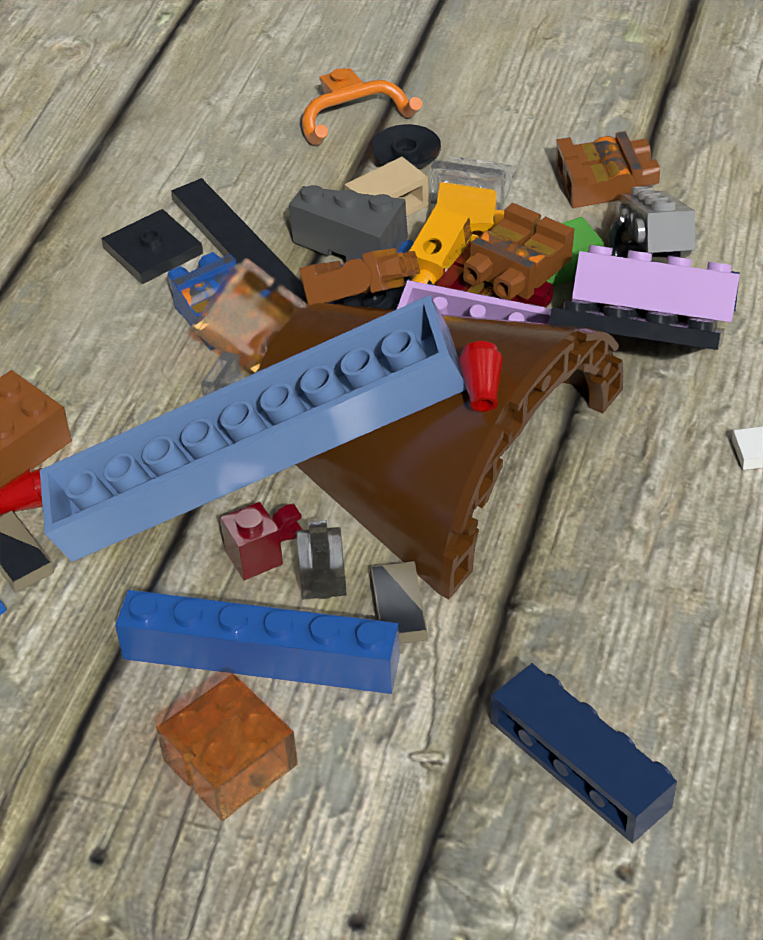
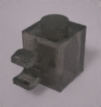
(321, 561)

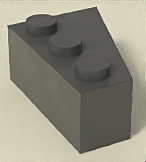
(347, 221)

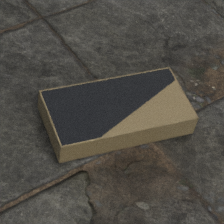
(20, 556)
(400, 599)

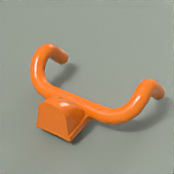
(343, 86)

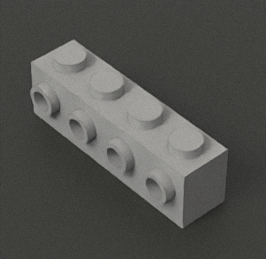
(657, 220)

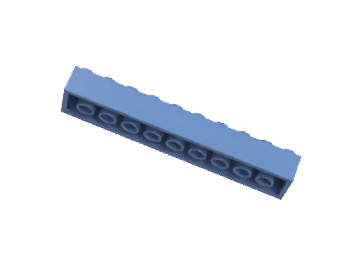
(251, 429)

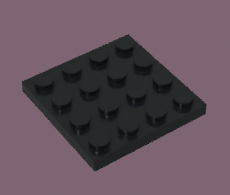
(627, 322)

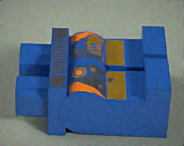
(196, 288)

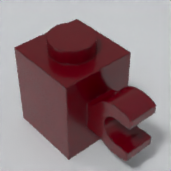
(255, 538)

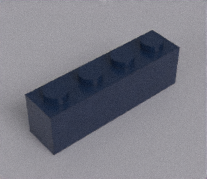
(583, 752)

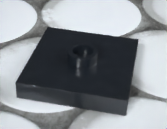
(152, 246)

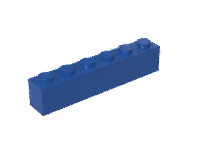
(259, 641)

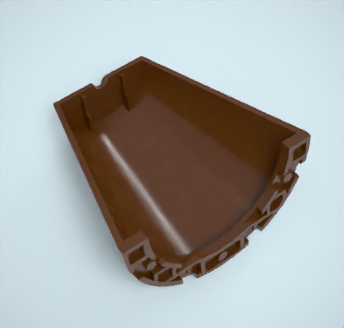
(433, 468)

